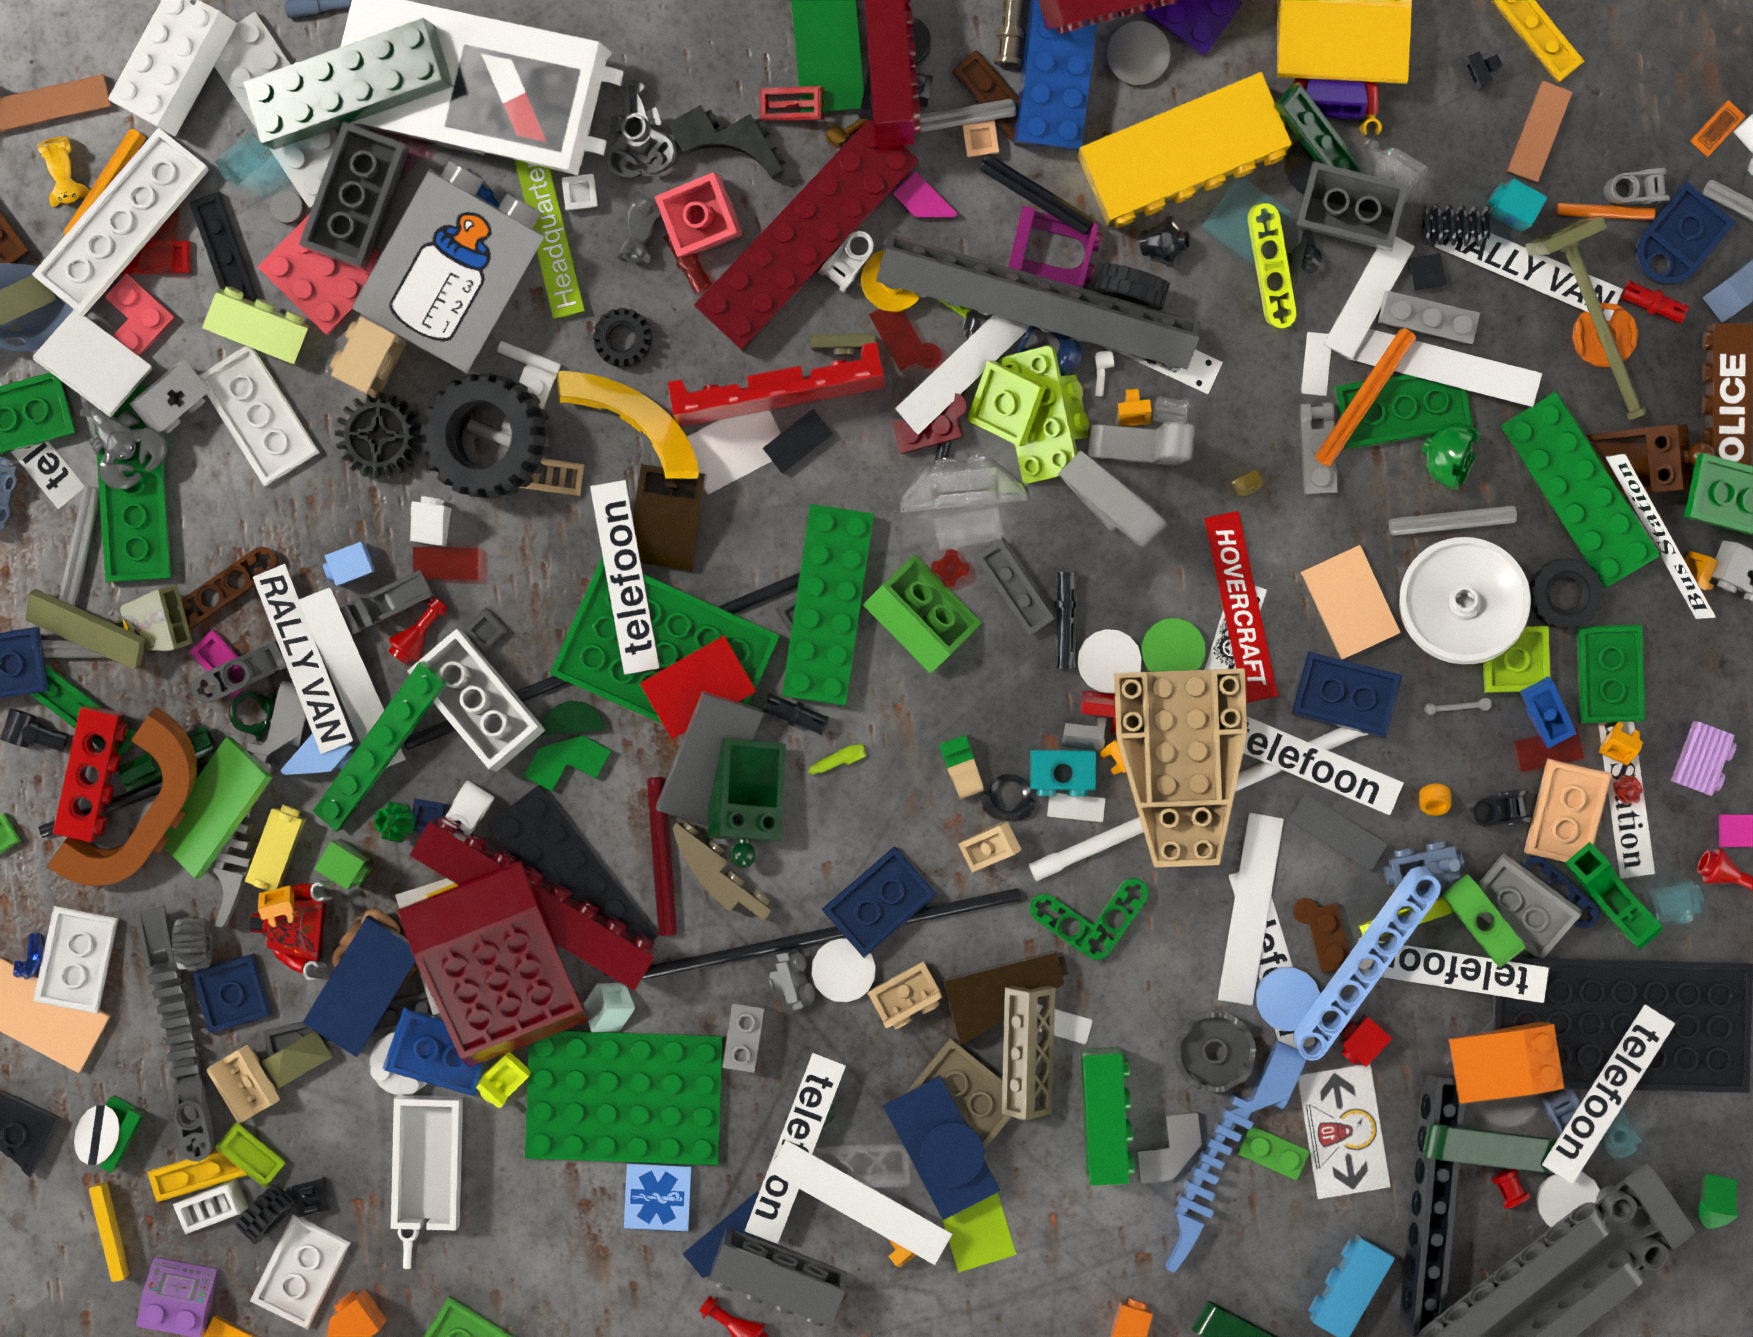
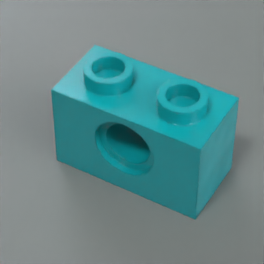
(1081, 764)

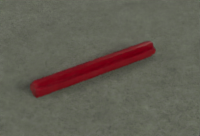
(661, 860)

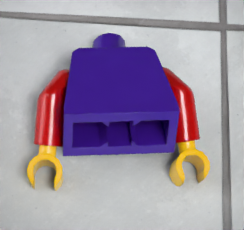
(1344, 100)

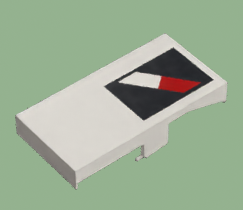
(512, 89)

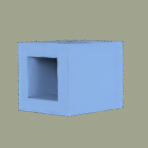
(348, 564)

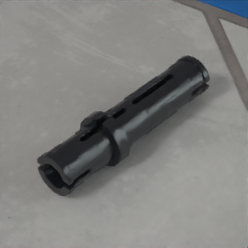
(1066, 620)

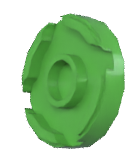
(1173, 646)

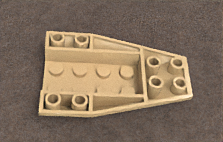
(1182, 757)

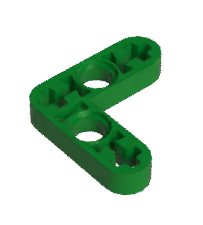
(1086, 929)

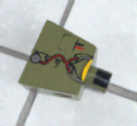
(157, 618)

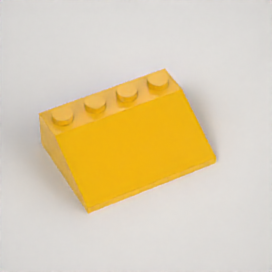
(1344, 40)

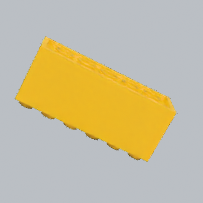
(1184, 151)

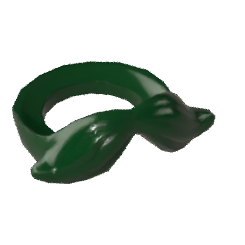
(256, 729)

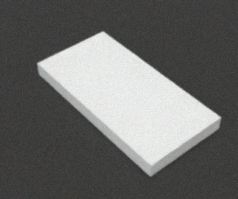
(258, 415)

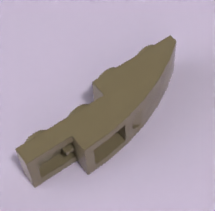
(707, 864)

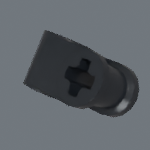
(1505, 807)

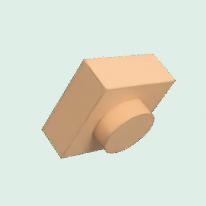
(980, 139)

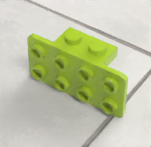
(1058, 418)

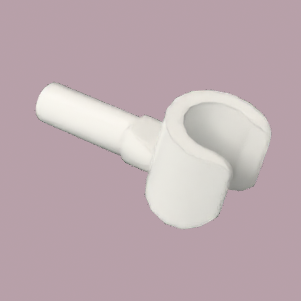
(1102, 361)
(407, 1245)

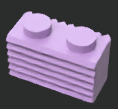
(1704, 758)

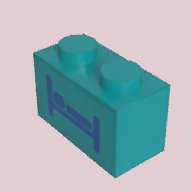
(1516, 204)

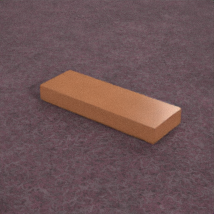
(1539, 132)

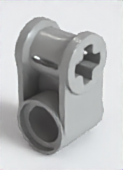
(1643, 187)

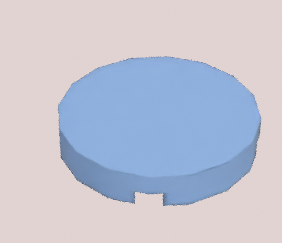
(1285, 997)

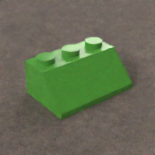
(922, 613)

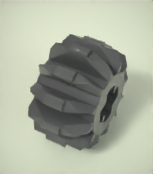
(192, 943)

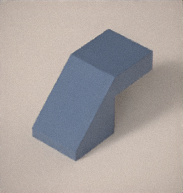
(1732, 293)

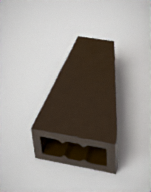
(979, 995)

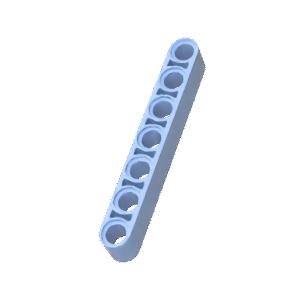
(1366, 948)

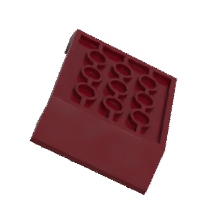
(491, 965)

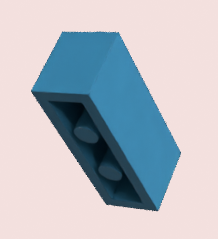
(1350, 1286)

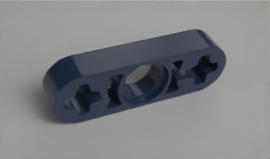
(1582, 901)

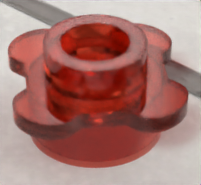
(950, 558)

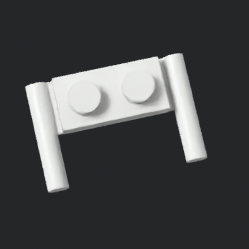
(539, 378)

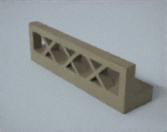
(1023, 1053)

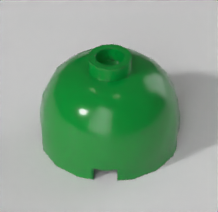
(1451, 454)

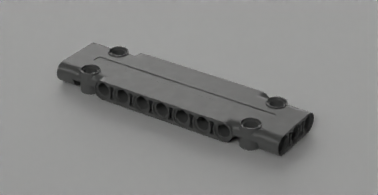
(1575, 1266)

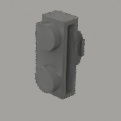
(791, 981)

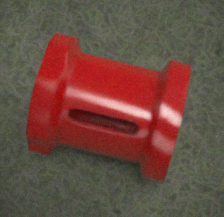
(1510, 1188)

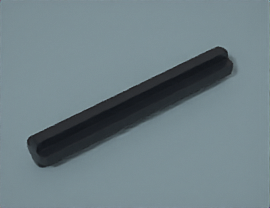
(1036, 194)

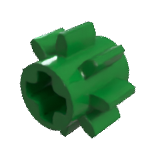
(394, 822)

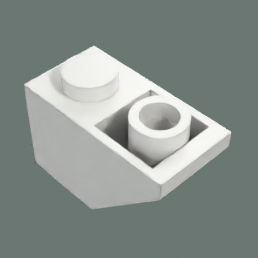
(430, 521)

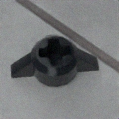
(1299, 255)

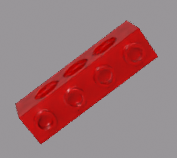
(70, 819)

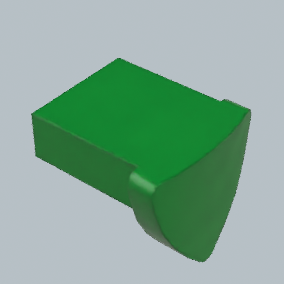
(1717, 1201)

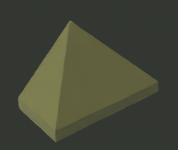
(296, 1059)

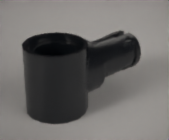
(25, 730)

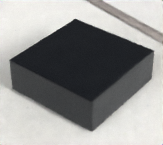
(1426, 272)

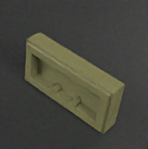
(841, 343)

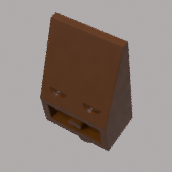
(1649, 458)

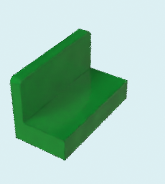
(129, 1122)

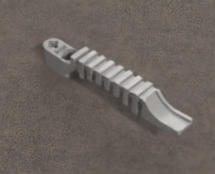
(286, 728)

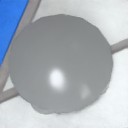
(1138, 53)

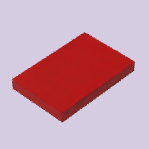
(679, 686)

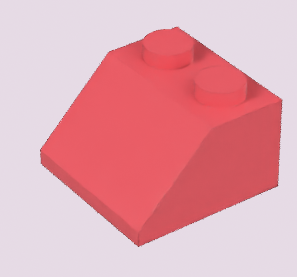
(699, 215)

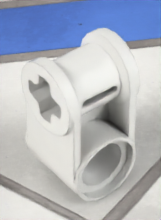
(847, 261)
(470, 806)

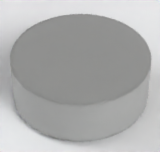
(286, 206)

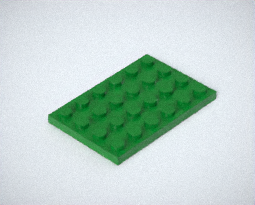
(679, 626)
(624, 1097)

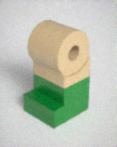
(961, 766)

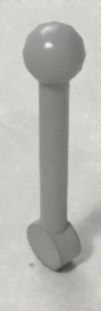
(1482, 704)

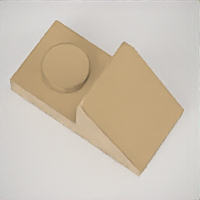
(990, 846)

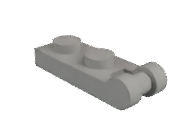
(1316, 477)

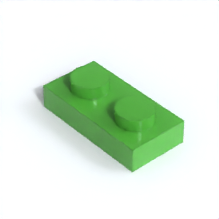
(1273, 1152)

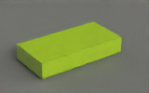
(250, 1155)

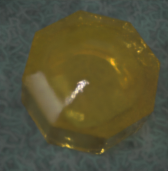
(1248, 483)

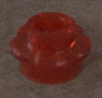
(1627, 789)

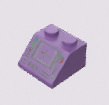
(177, 1297)

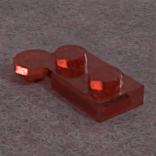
(903, 341)

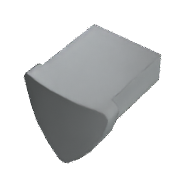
(1085, 735)

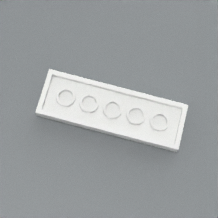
(250, 54)
(120, 222)

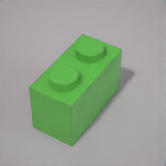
(344, 864)

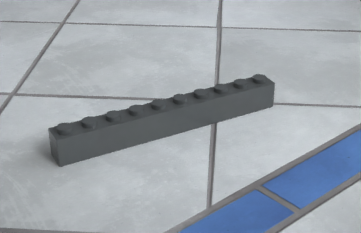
(1038, 302)

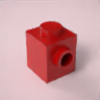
(1363, 1041)

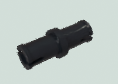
(795, 714)

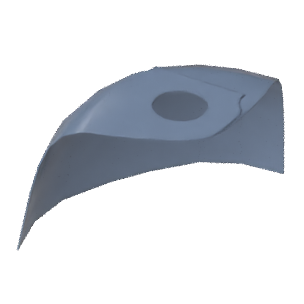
(35, 325)

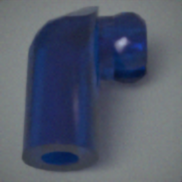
(33, 957)

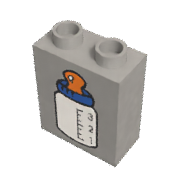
(450, 266)

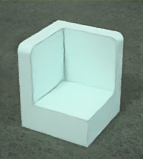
(608, 1007)

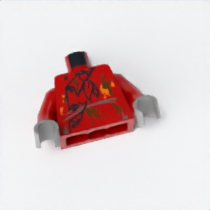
(303, 938)

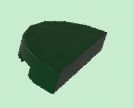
(572, 718)

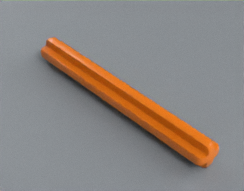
(1365, 397)

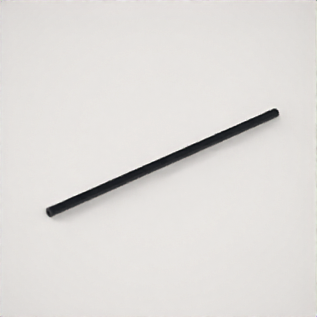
(821, 935)

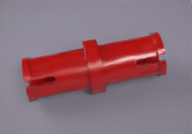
(1654, 302)

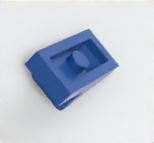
(1547, 712)

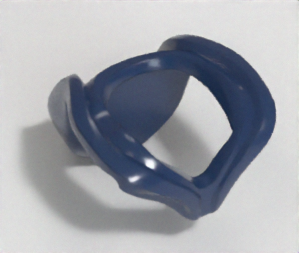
(1068, 353)

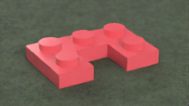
(145, 315)

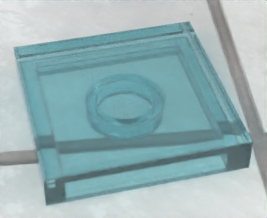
(1230, 218)

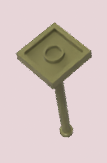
(1567, 240)

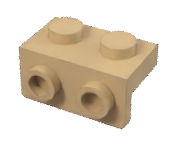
(905, 995)
(243, 1084)

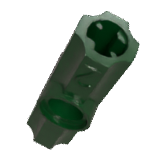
(146, 768)

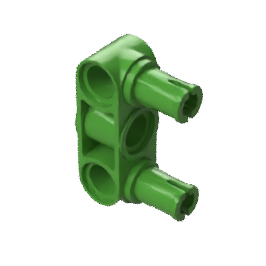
(1468, 902)

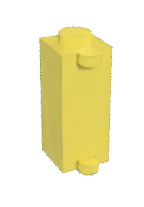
(276, 848)

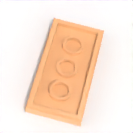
(52, 1030)

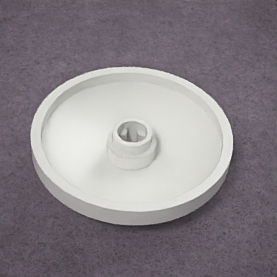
(1464, 600)

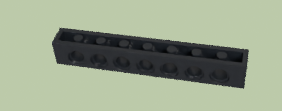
(1430, 1211)

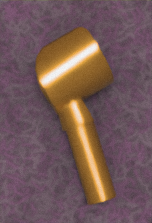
(838, 136)

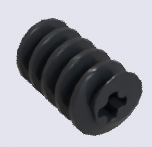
(1456, 224)

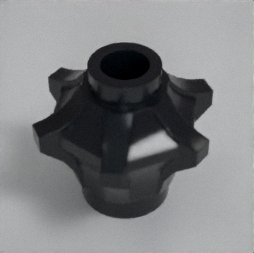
(1165, 242)

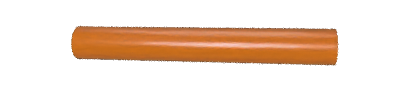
(1606, 211)

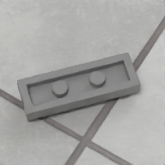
(1428, 317)

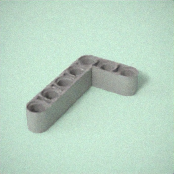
(1166, 446)
(1111, 500)

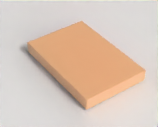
(1350, 602)
(1566, 810)

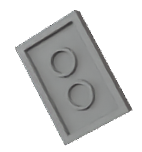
(1528, 905)

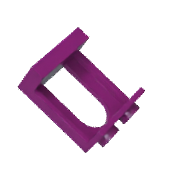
(1032, 219)

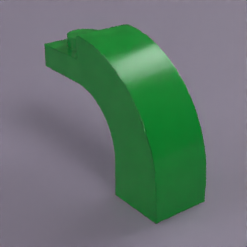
(1612, 897)

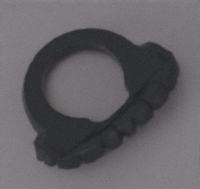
(992, 805)

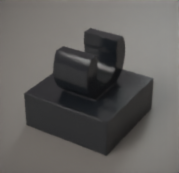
(1480, 69)
(311, 1197)

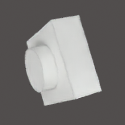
(579, 192)

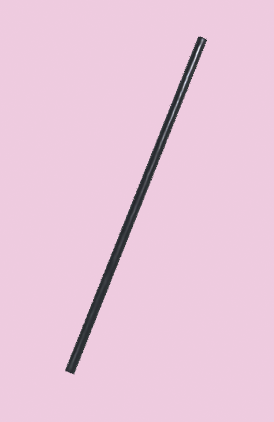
(553, 682)

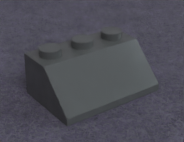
(1352, 206)

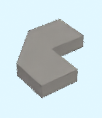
(1167, 1162)

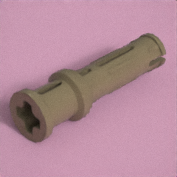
(1010, 35)

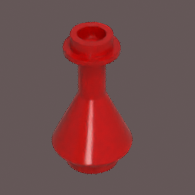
(409, 643)
(1719, 868)
(736, 1326)

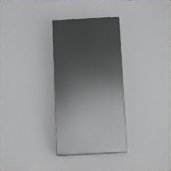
(695, 764)

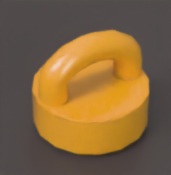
(1435, 799)

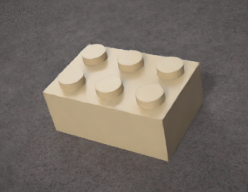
(367, 357)

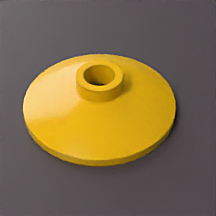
(878, 294)

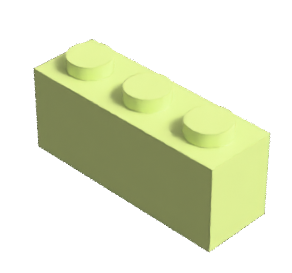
(256, 324)

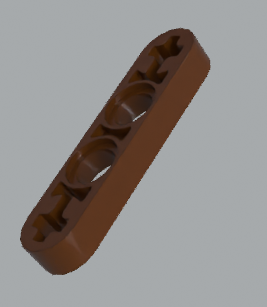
(221, 585)

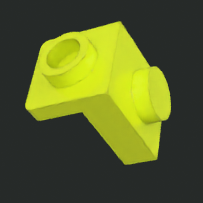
(502, 1079)

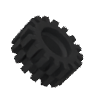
(616, 318)
(265, 1213)

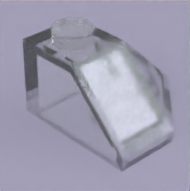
(1392, 165)

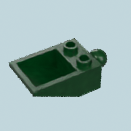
(749, 786)

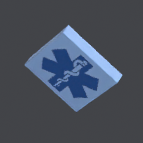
(657, 1196)

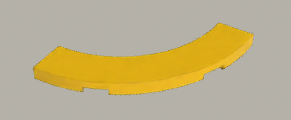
(638, 411)

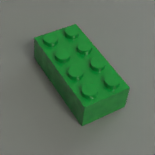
(1105, 1116)

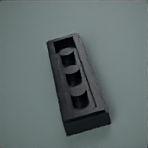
(222, 245)

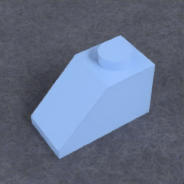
(310, 760)

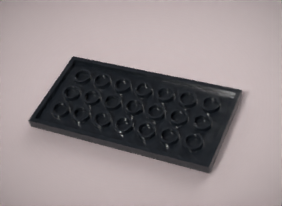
(1600, 998)

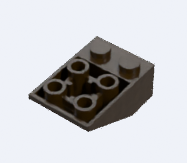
(667, 518)

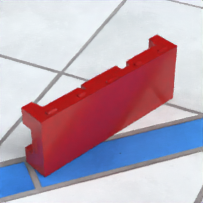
(777, 389)

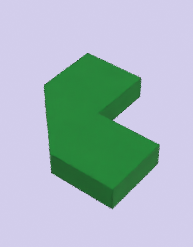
(578, 752)

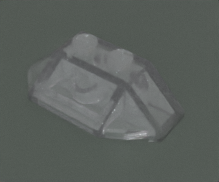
(963, 484)

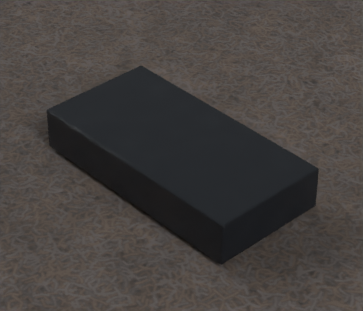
(797, 441)

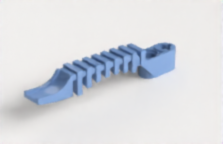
(1272, 1088)

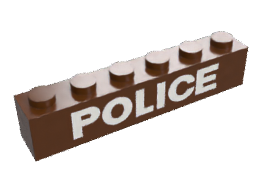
(1728, 390)

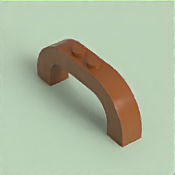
(177, 759)

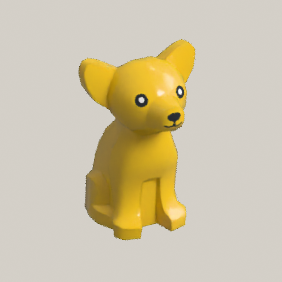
(58, 163)

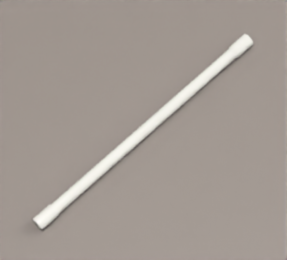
(1057, 861)

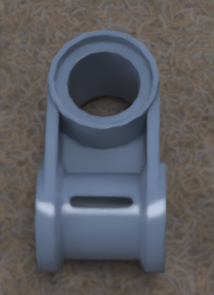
(1562, 1114)

